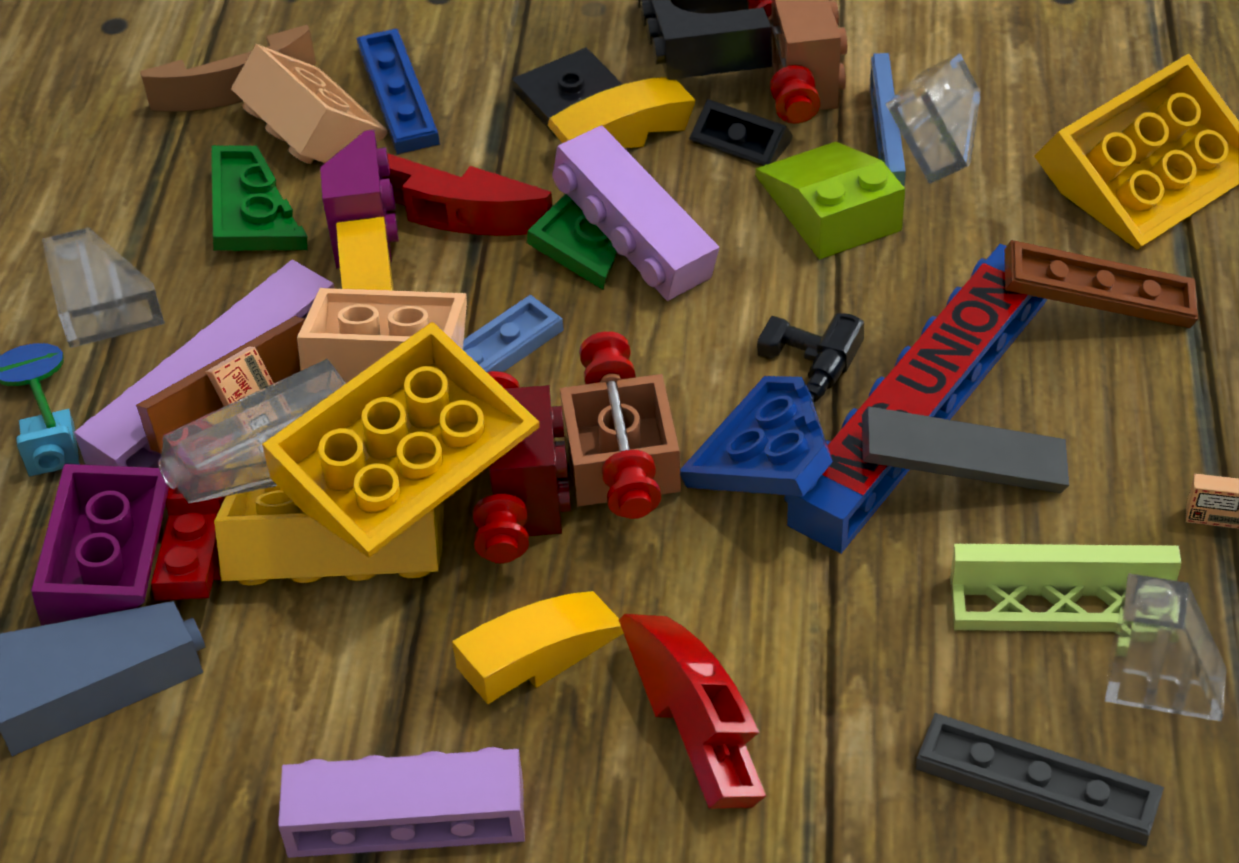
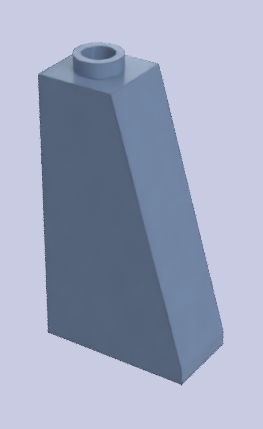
(89, 668)

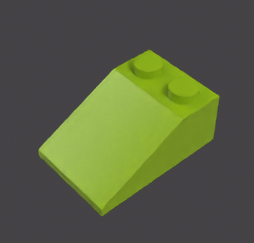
(836, 197)

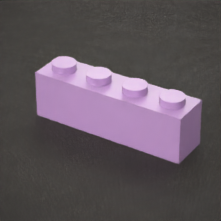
(634, 212)
(402, 802)

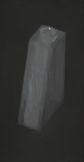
(225, 449)

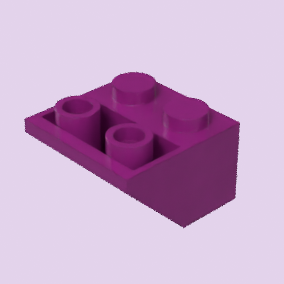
(356, 189)

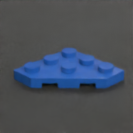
(764, 444)

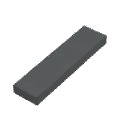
(964, 450)
(1040, 779)

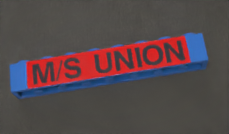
(928, 381)

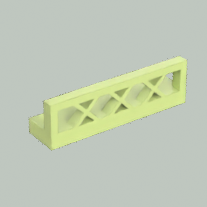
(1056, 573)

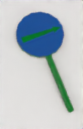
(30, 365)

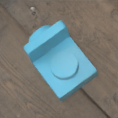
(47, 448)

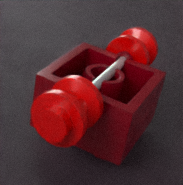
(525, 481)

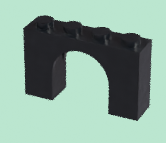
(707, 36)

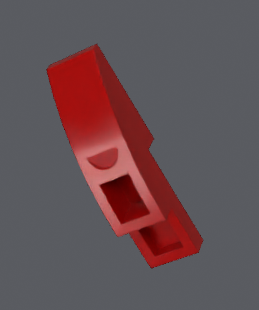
(466, 204)
(188, 550)
(711, 715)

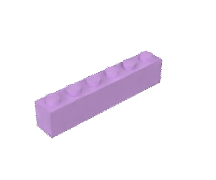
(116, 432)

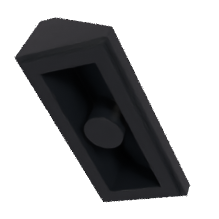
(740, 133)

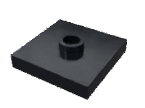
(563, 83)

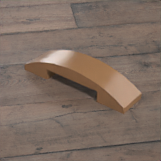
(209, 85)

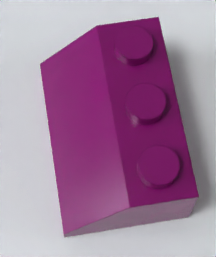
(99, 542)

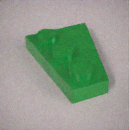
(247, 204)
(573, 242)

